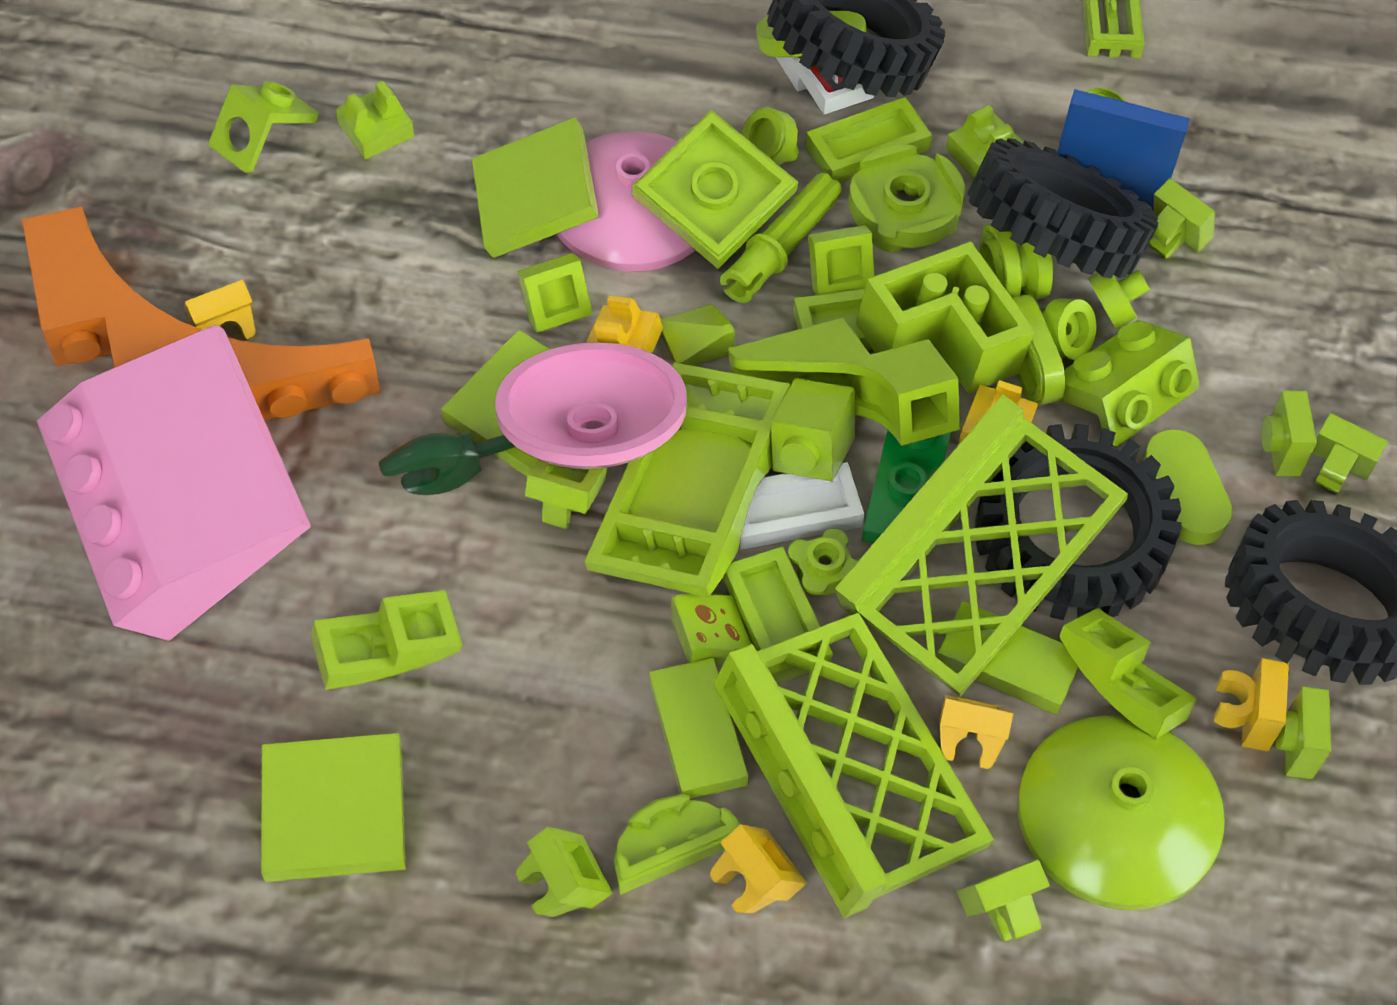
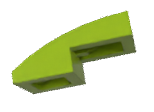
(396, 639)
(1112, 662)

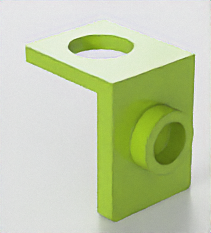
(259, 109)

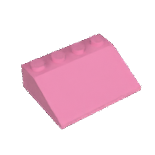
(172, 482)

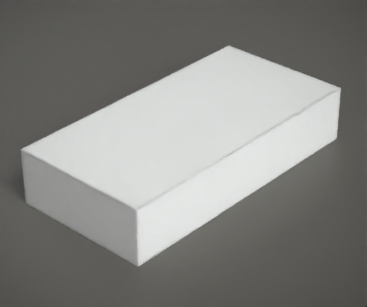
(801, 507)

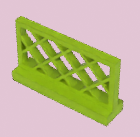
(937, 508)
(810, 794)

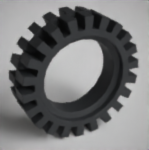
(891, 62)
(1062, 208)
(1104, 584)
(1294, 619)

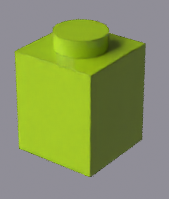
(813, 429)

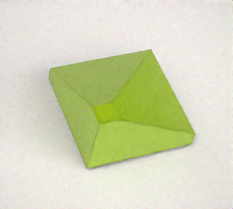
(697, 335)

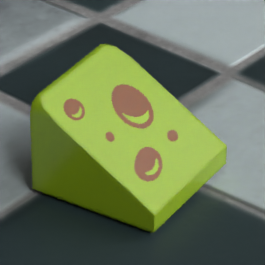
(708, 626)

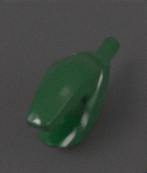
(440, 461)

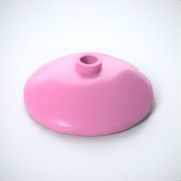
(626, 232)
(591, 405)

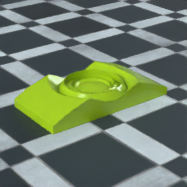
(688, 500)

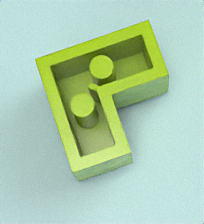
(957, 307)

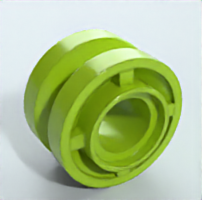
(1016, 264)

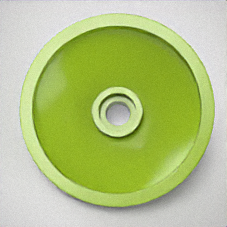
(1113, 845)

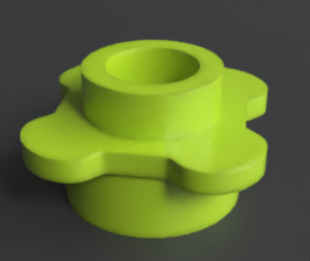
(817, 577)

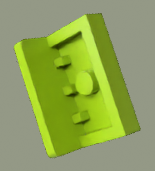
(1133, 378)

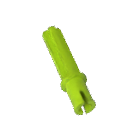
(768, 251)

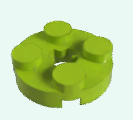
(902, 223)

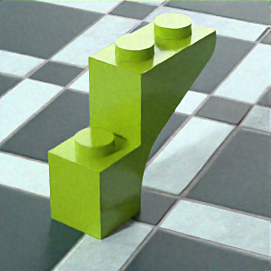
(900, 388)

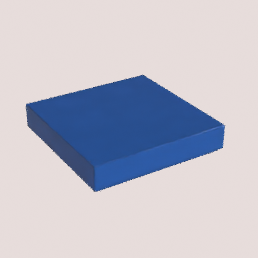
(1123, 141)

